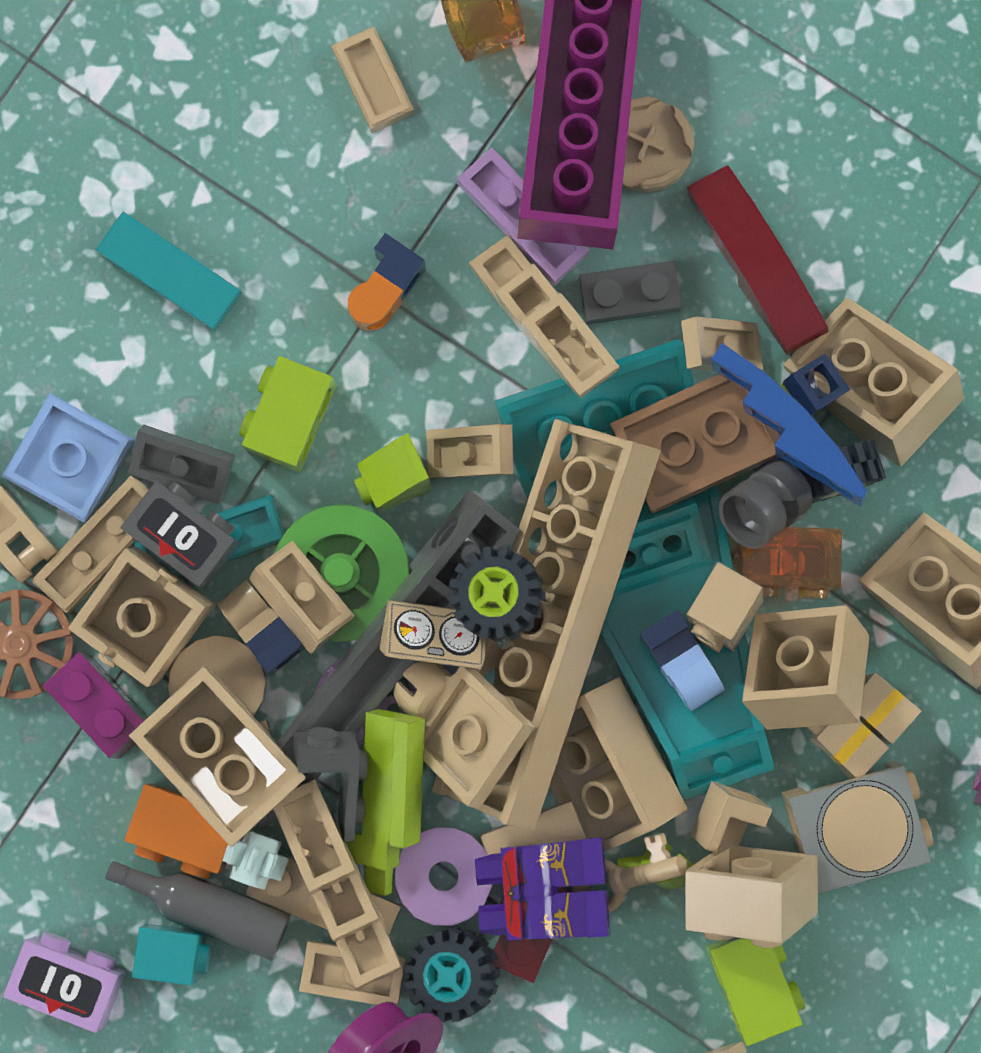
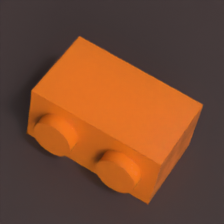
(172, 827)

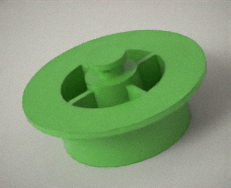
(355, 556)

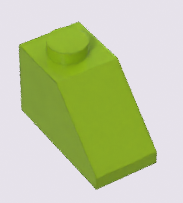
(392, 475)

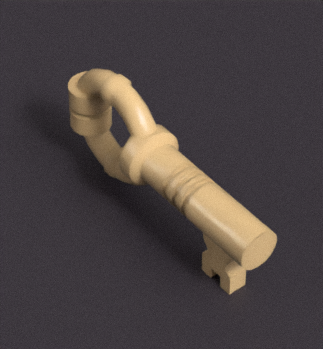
(661, 868)

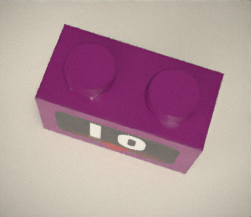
(96, 704)

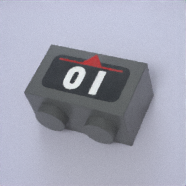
(181, 534)

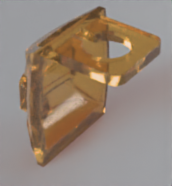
(483, 26)

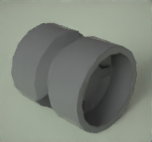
(765, 504)

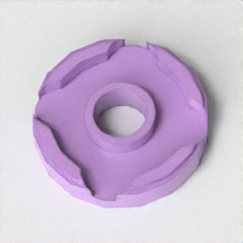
(414, 883)

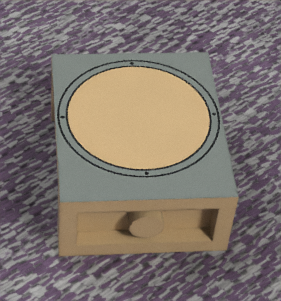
(860, 826)

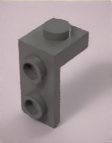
(335, 751)

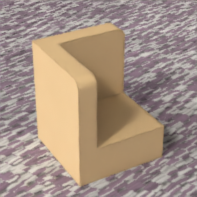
(726, 816)

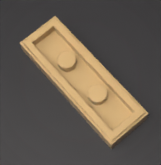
(92, 550)

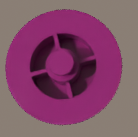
(390, 1030)

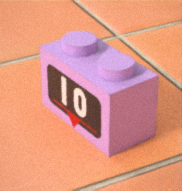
(65, 981)

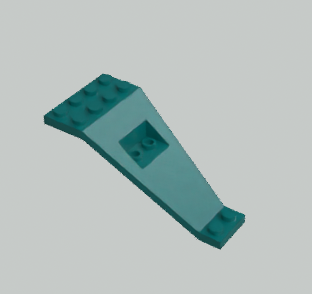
(721, 736)

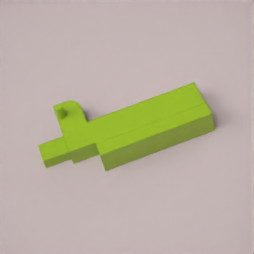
(390, 795)

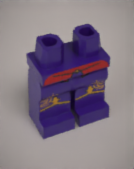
(531, 891)

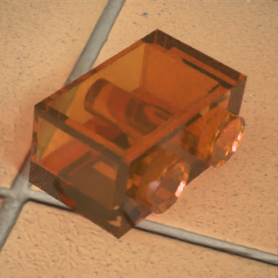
(796, 560)

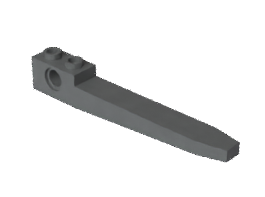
(365, 672)

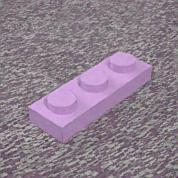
(498, 193)

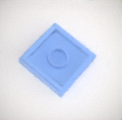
(68, 458)

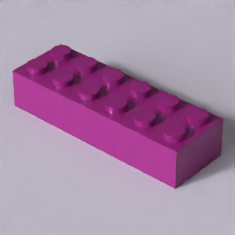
(580, 122)

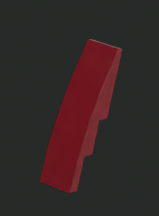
(757, 259)

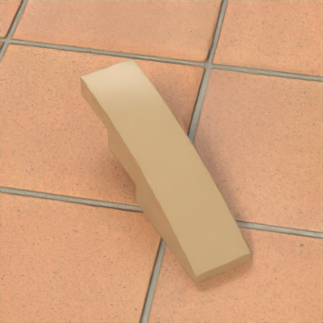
(544, 317)
(336, 885)

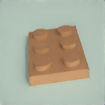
(700, 439)

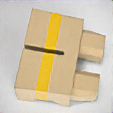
(853, 744)

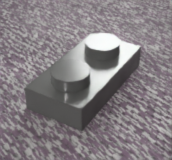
(630, 292)
(190, 464)

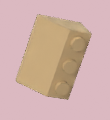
(614, 769)

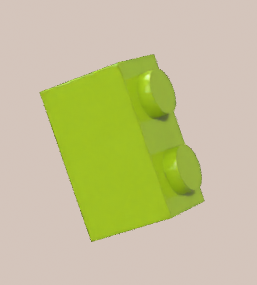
(287, 413)
(756, 988)

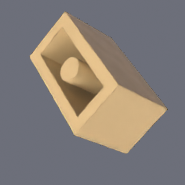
(724, 608)

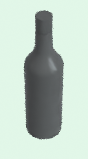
(209, 909)

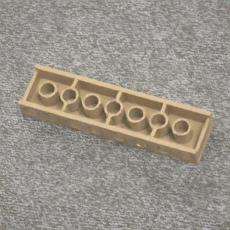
(580, 563)

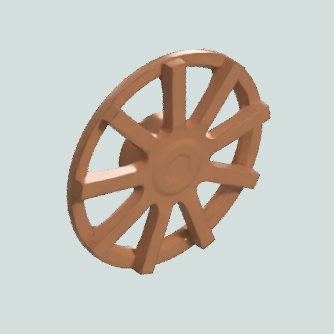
(22, 644)

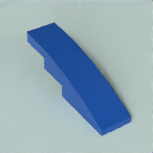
(801, 438)

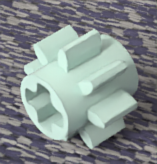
(256, 860)

